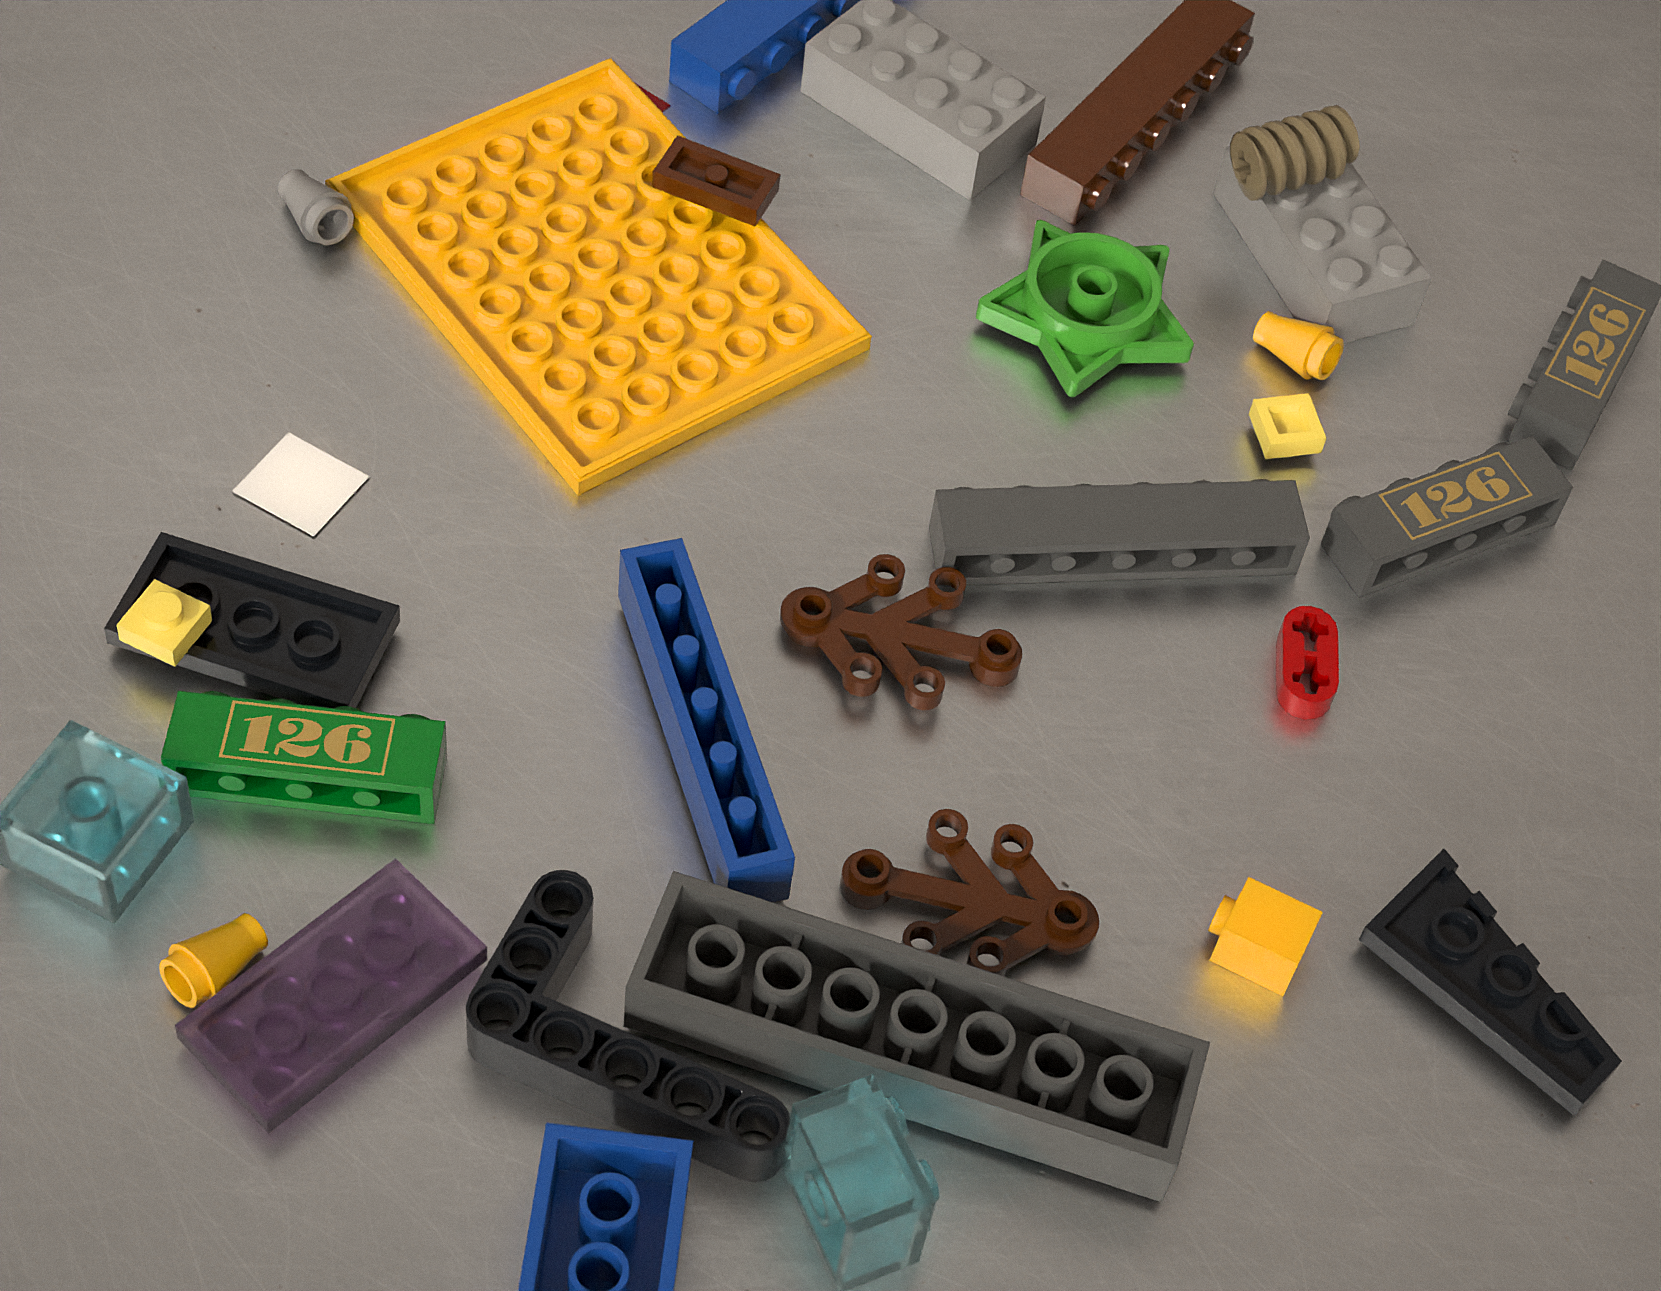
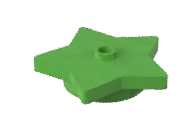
(1089, 306)

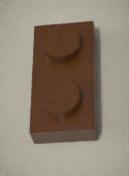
(716, 180)

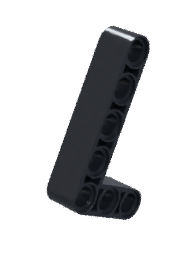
(605, 1050)

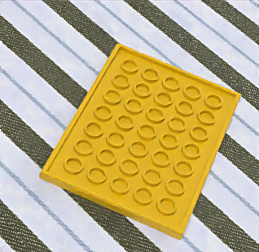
(585, 291)

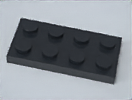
(269, 624)

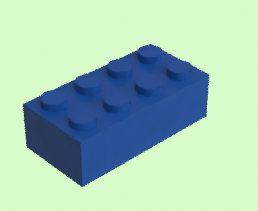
(606, 1211)

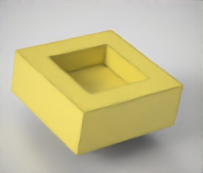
(1287, 426)
(164, 622)

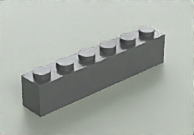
(1119, 531)

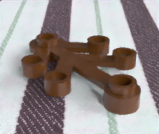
(893, 632)
(979, 899)

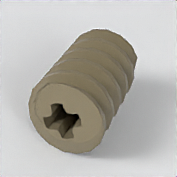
(1293, 151)

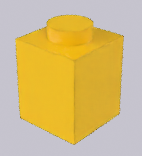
(1262, 934)

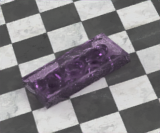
(331, 994)

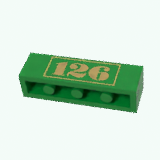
(307, 756)

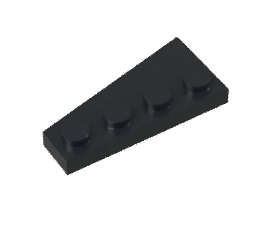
(1473, 970)

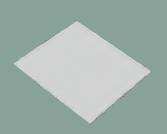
(300, 484)

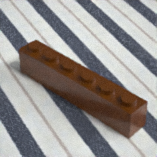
(1136, 107)

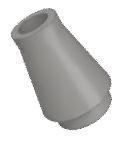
(317, 209)

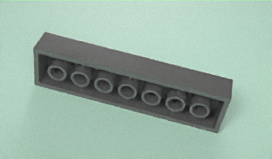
(937, 1034)

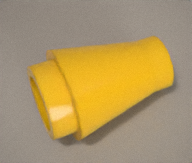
(1302, 345)
(211, 960)

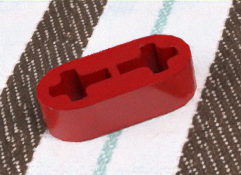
(1294, 660)

